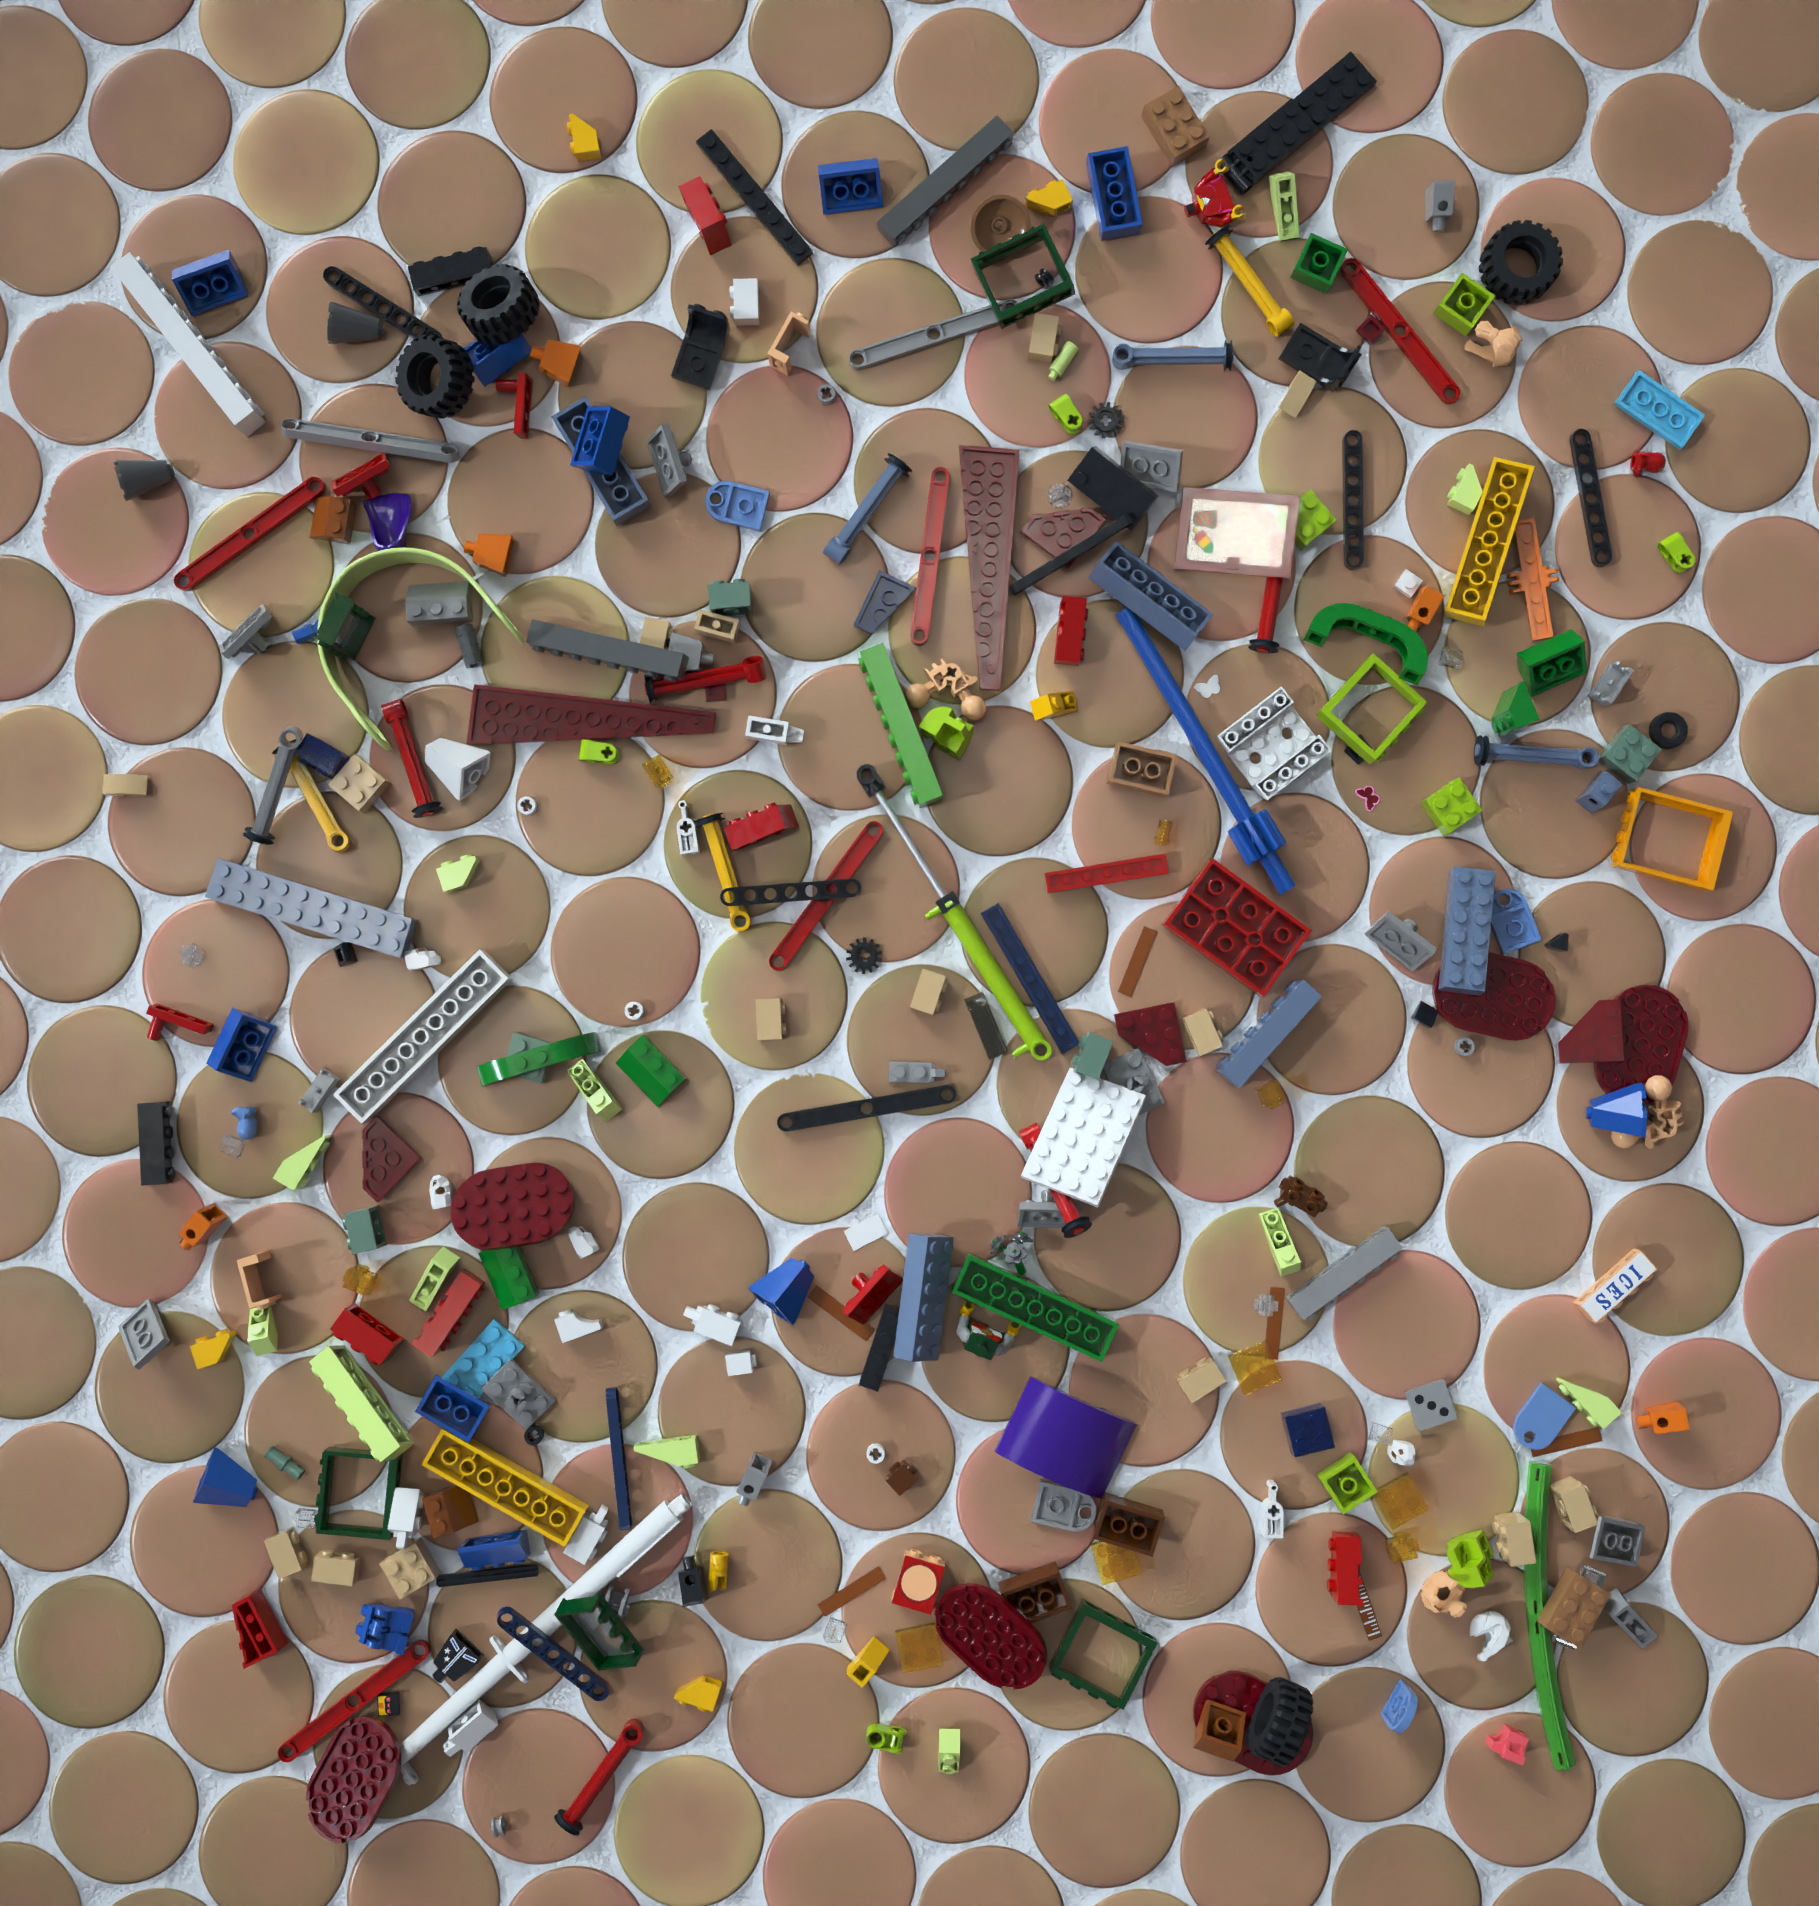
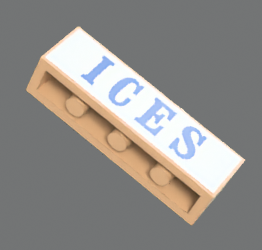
(1615, 1286)

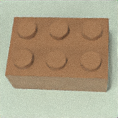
(1175, 126)
(1141, 769)
(1573, 1607)

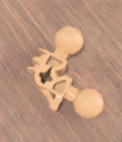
(918, 695)
(1665, 1115)

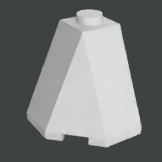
(457, 765)

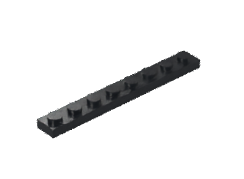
(754, 197)

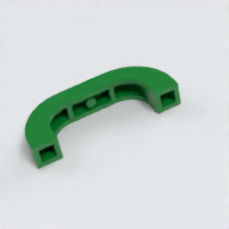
(1377, 627)
(538, 1058)

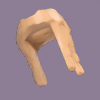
(1502, 343)
(1452, 1603)

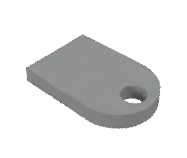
(1061, 1507)

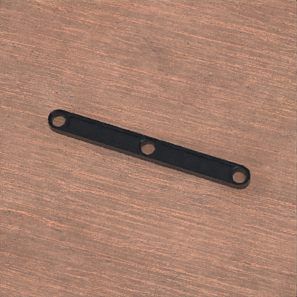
(852, 1110)

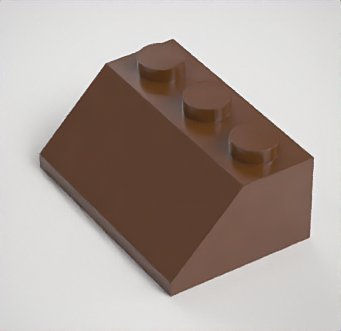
(1128, 1524)
(1037, 1593)

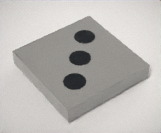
(1430, 1404)

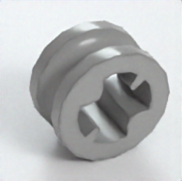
(832, 393)
(1460, 1051)
(498, 1826)

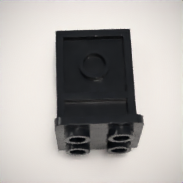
(701, 346)
(1319, 357)

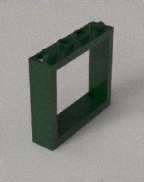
(1036, 303)
(324, 1497)
(1117, 1624)

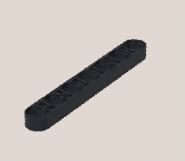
(374, 304)
(1594, 488)
(1357, 490)
(1072, 553)
(800, 895)

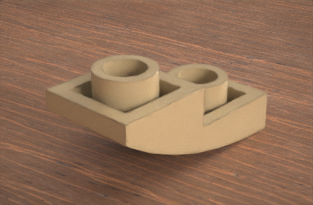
(1297, 394)
(125, 785)

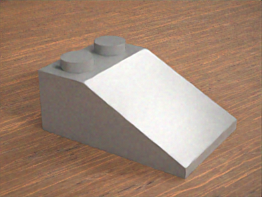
(1617, 1541)

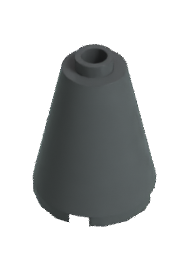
(351, 325)
(142, 476)

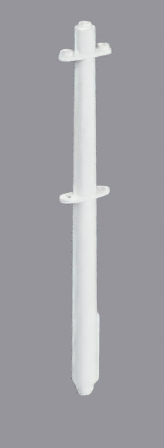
(611, 1565)

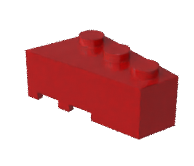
(706, 214)
(1071, 631)
(760, 825)
(1345, 1568)
(257, 1628)

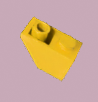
(585, 140)
(1051, 199)
(1053, 705)
(212, 1350)
(867, 1661)
(700, 1693)

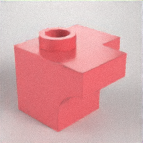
(1509, 1743)

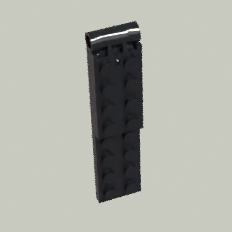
(1296, 123)

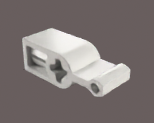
(692, 833)
(1271, 1521)

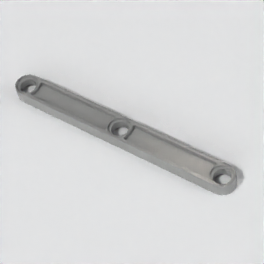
(919, 338)
(382, 441)

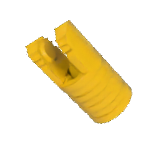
(718, 1570)

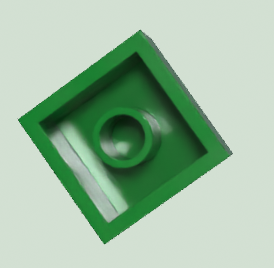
(1318, 263)

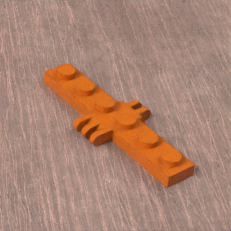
(1533, 580)

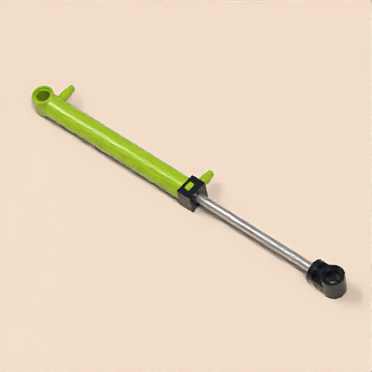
(966, 933)

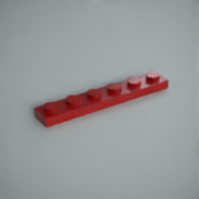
(1106, 873)

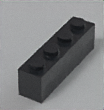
(448, 271)
(155, 1143)
(880, 1349)

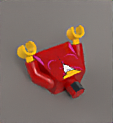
(1213, 201)

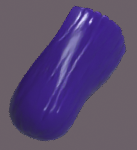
(389, 519)

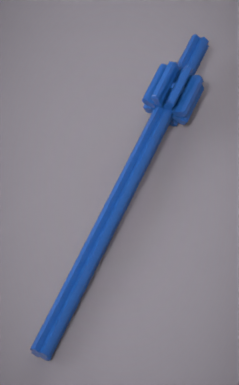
(1255, 834)

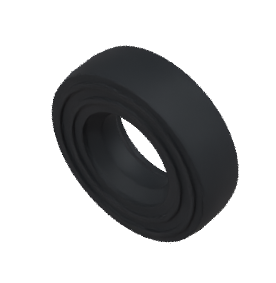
(1679, 724)

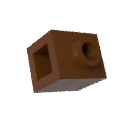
(902, 1476)

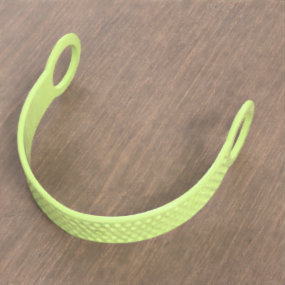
(345, 584)

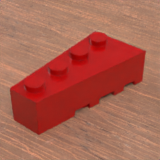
(449, 1314)

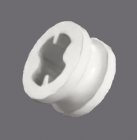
(522, 809)
(636, 1016)
(880, 1449)

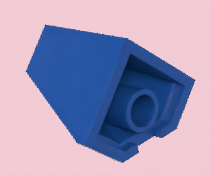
(1620, 1111)
(784, 1289)
(225, 1482)

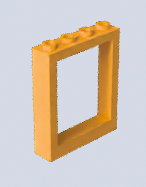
(1713, 847)

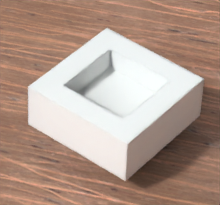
(1408, 583)

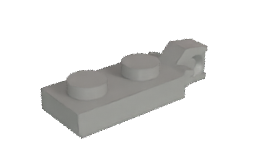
(913, 1072)

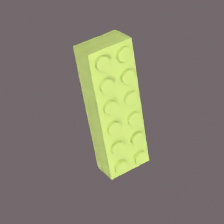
(361, 1403)

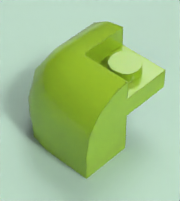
(947, 731)
(1470, 1559)

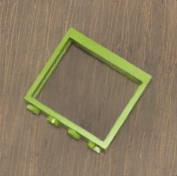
(1349, 736)

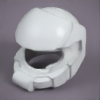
(1496, 1631)

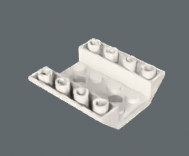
(1261, 733)

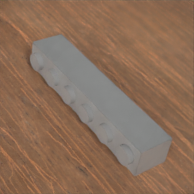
(1343, 1273)

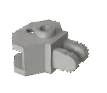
(618, 1601)

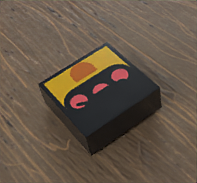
(388, 1704)

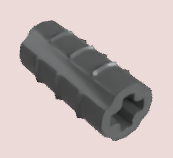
(469, 646)

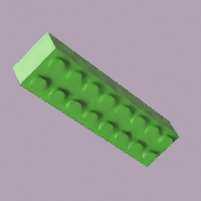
(901, 725)

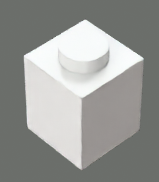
(740, 1362)

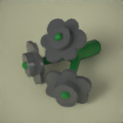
(1015, 1252)

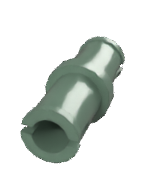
(284, 1463)

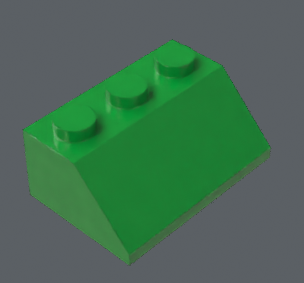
(1552, 662)
(1514, 710)
(650, 1070)
(509, 1276)

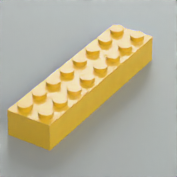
(1489, 541)
(506, 1486)

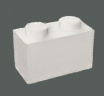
(746, 301)

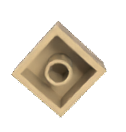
(359, 783)
(1573, 1504)
(1514, 1539)
(410, 1568)

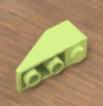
(594, 1090)
(296, 1168)
(1280, 1242)
(1598, 1407)

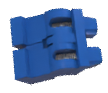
(376, 1630)

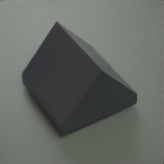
(1558, 943)
(345, 954)

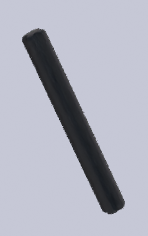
(487, 1575)

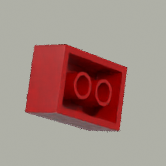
(366, 1334)

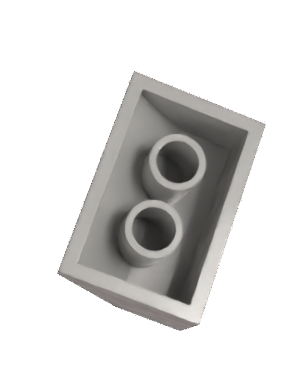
(439, 603)

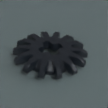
(1111, 414)
(869, 948)

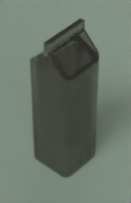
(986, 1025)

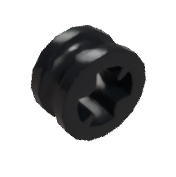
(1044, 278)
(528, 1438)

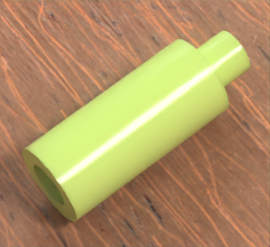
(1062, 360)

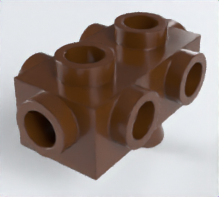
(1300, 1195)

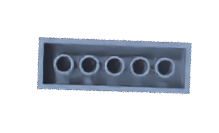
(619, 491)
(1150, 595)
(1466, 931)
(1268, 1033)
(923, 1297)

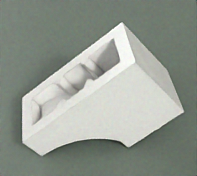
(572, 1325)

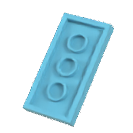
(1659, 409)
(484, 1358)

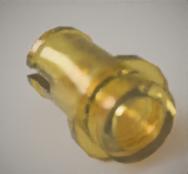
(1163, 832)

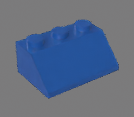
(850, 186)
(209, 282)
(494, 360)
(600, 440)
(241, 1045)
(453, 1408)
(495, 1550)

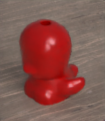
(1648, 462)

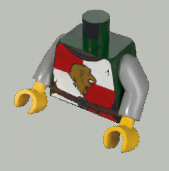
(981, 1338)

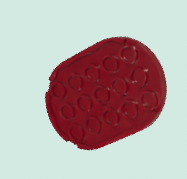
(1514, 1004)
(1652, 1039)
(512, 1206)
(990, 1636)
(1242, 1693)
(353, 1779)

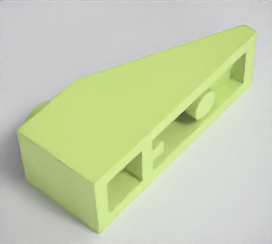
(1284, 204)
(434, 1278)
(675, 1451)

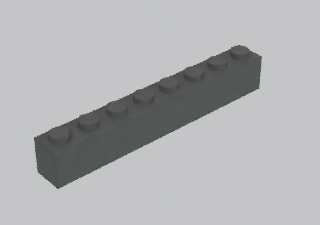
(945, 181)
(607, 650)

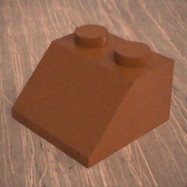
(333, 519)
(449, 1510)
(1220, 1730)

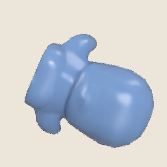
(246, 1122)

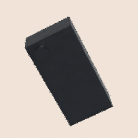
(1112, 486)

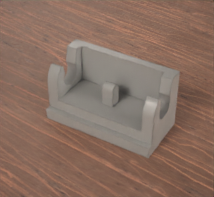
(1610, 683)
(319, 1090)

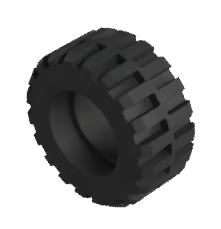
(1538, 244)
(489, 289)
(415, 373)
(1280, 1721)

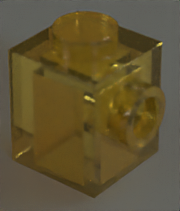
(658, 771)
(1270, 1094)
(360, 1279)
(1402, 1547)

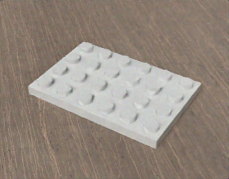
(1083, 1137)

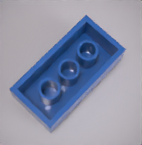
(1114, 193)

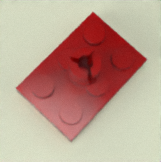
(363, 477)
(871, 1293)

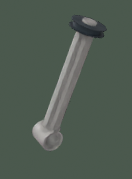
(269, 803)

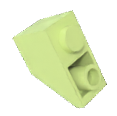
(1467, 491)
(458, 874)
(262, 1331)
(949, 1751)

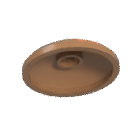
(995, 208)

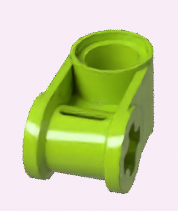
(1064, 412)
(1675, 550)
(594, 752)
(887, 1738)

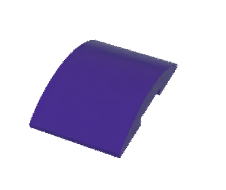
(1065, 1438)

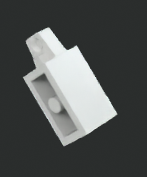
(772, 731)
(713, 1323)
(405, 1515)
(588, 1533)
(470, 1728)

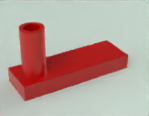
(523, 390)
(162, 1013)

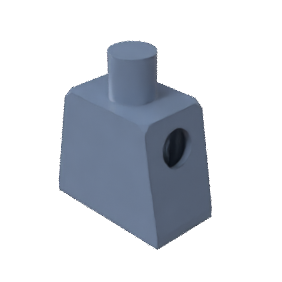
(1601, 790)

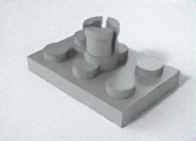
(668, 460)
(1153, 464)
(248, 633)
(1401, 940)
(1133, 1073)
(1042, 1214)
(143, 1334)
(518, 1393)

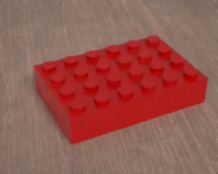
(1236, 927)

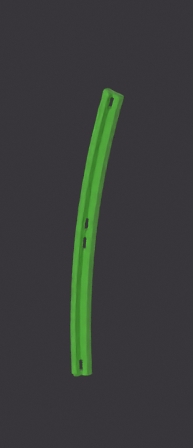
(1541, 1643)

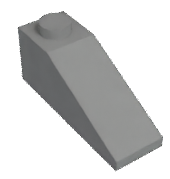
(1629, 1619)

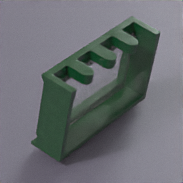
(344, 628)
(599, 1632)

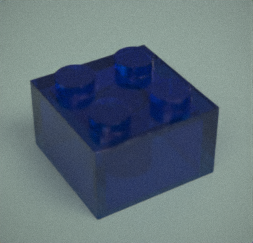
(319, 754)
(1307, 1430)

